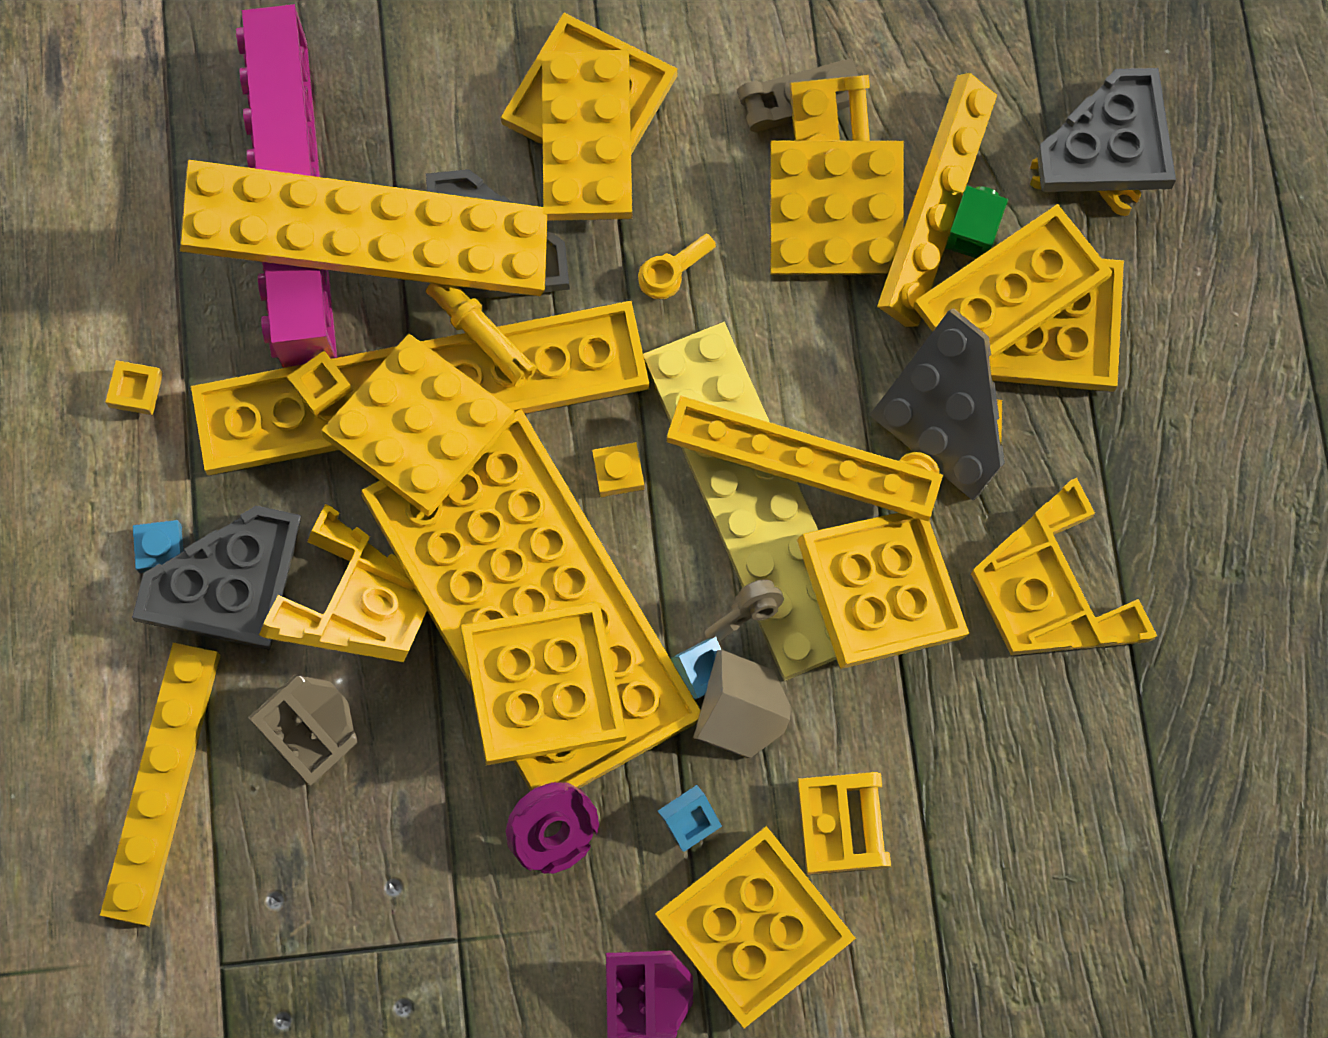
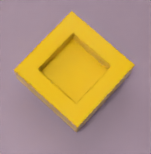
(320, 383)
(134, 387)
(618, 469)

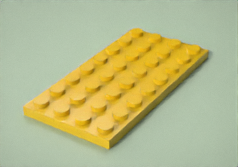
(521, 546)

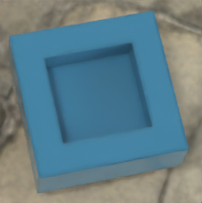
(156, 543)
(696, 665)
(690, 818)

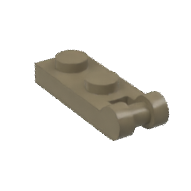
(755, 92)

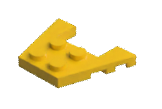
(1037, 595)
(371, 610)

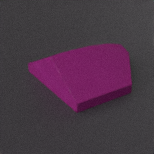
(646, 994)

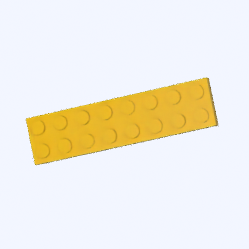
(363, 228)

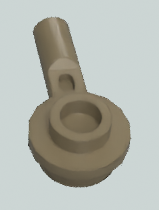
(755, 601)

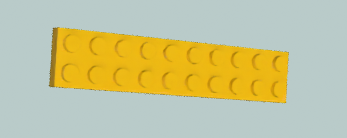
(576, 357)

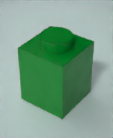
(976, 221)

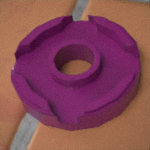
(536, 812)

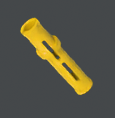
(468, 316)

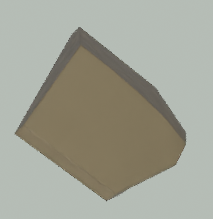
(742, 706)
(307, 725)

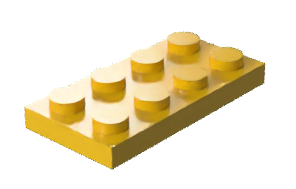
(586, 135)
(1020, 281)

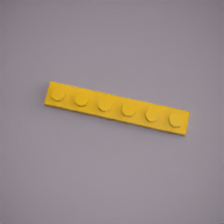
(937, 199)
(804, 458)
(160, 785)

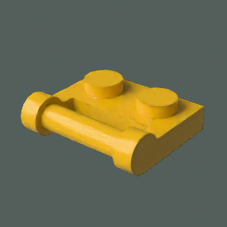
(816, 108)
(828, 828)

